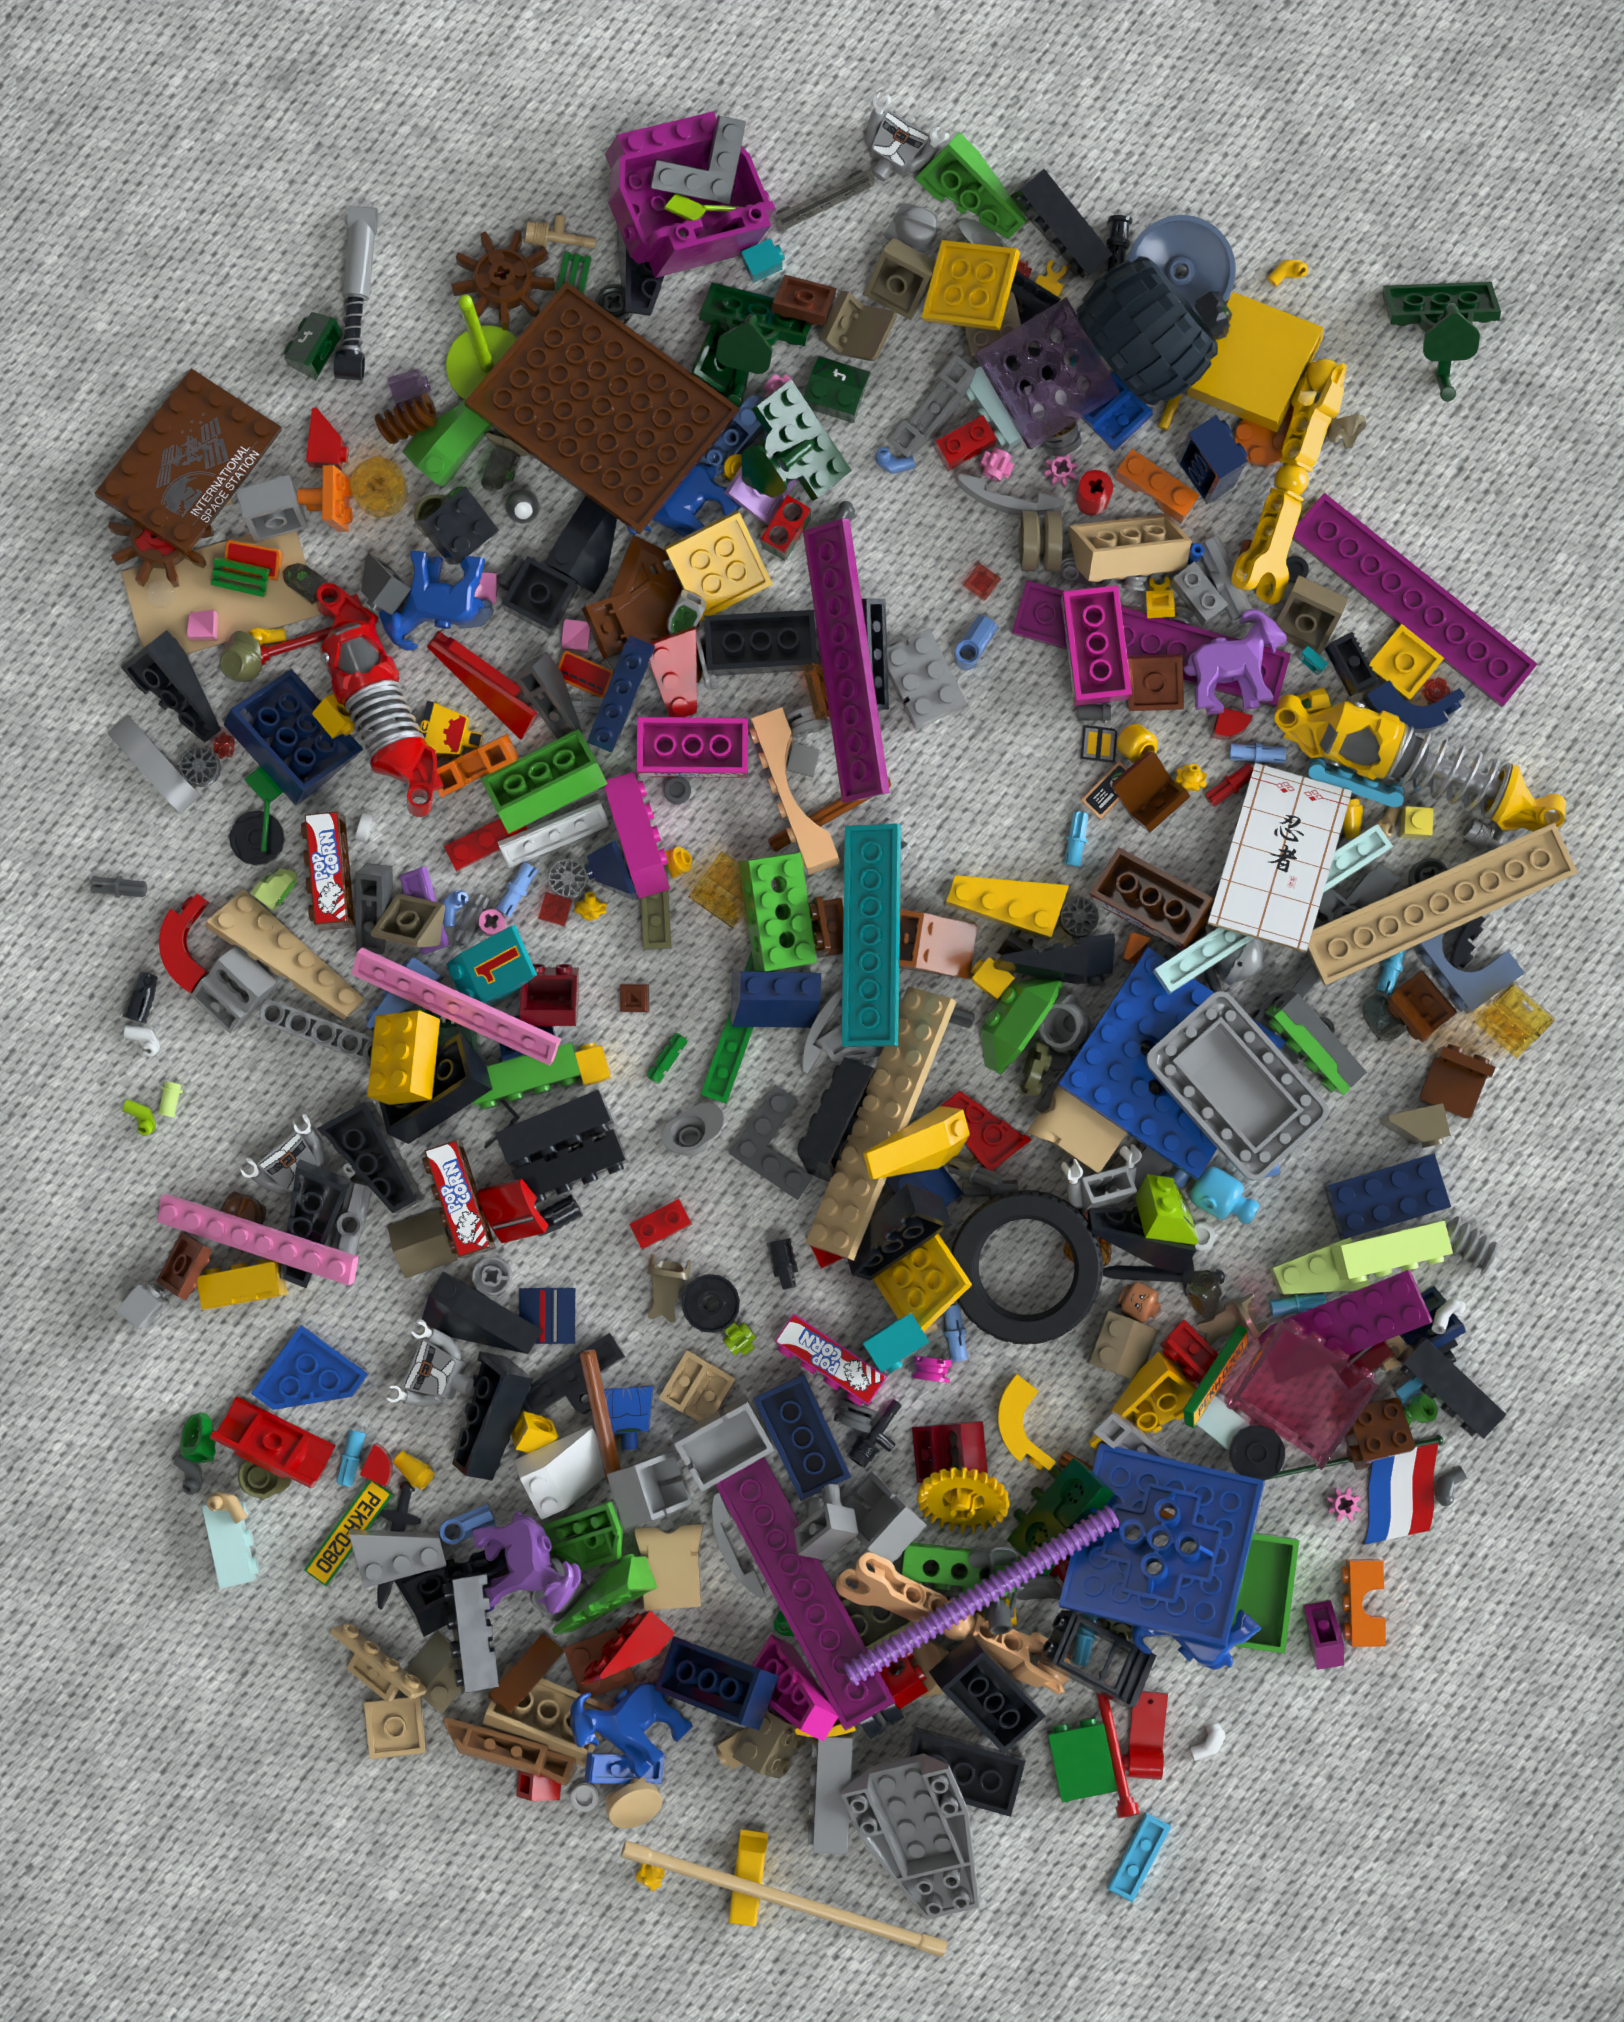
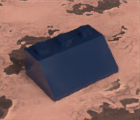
(775, 999)
(934, 1181)

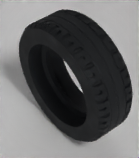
(1086, 1253)

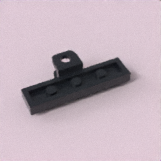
(569, 1379)

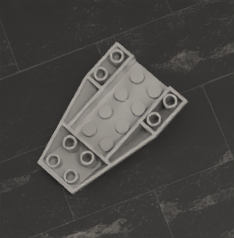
(918, 1831)

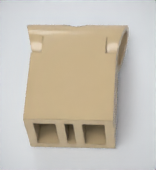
(1077, 1131)
(674, 1566)

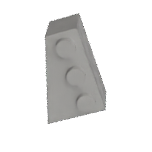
(395, 1555)

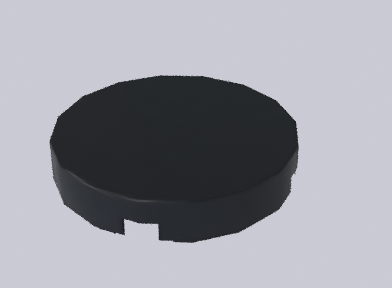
(247, 839)
(1257, 1452)

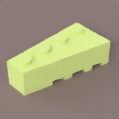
(1392, 1250)

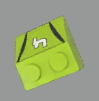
(1165, 1211)

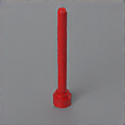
(295, 643)
(1126, 1804)

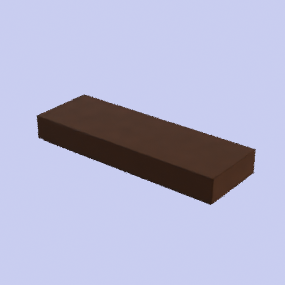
(526, 1674)

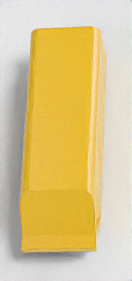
(750, 1866)

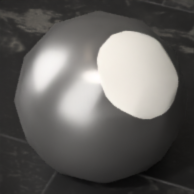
(522, 506)

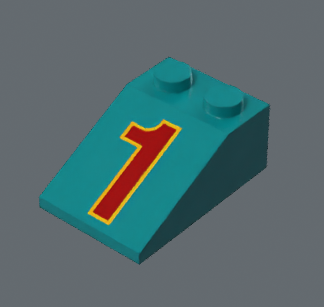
(493, 967)

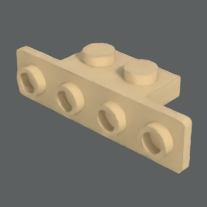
(375, 1668)

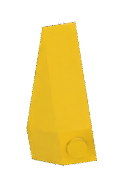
(919, 1146)

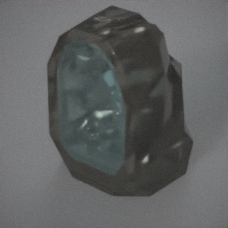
(1381, 1020)

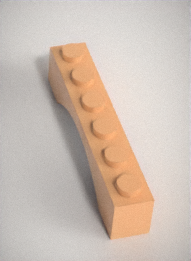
(813, 841)

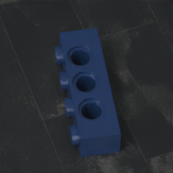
(621, 694)

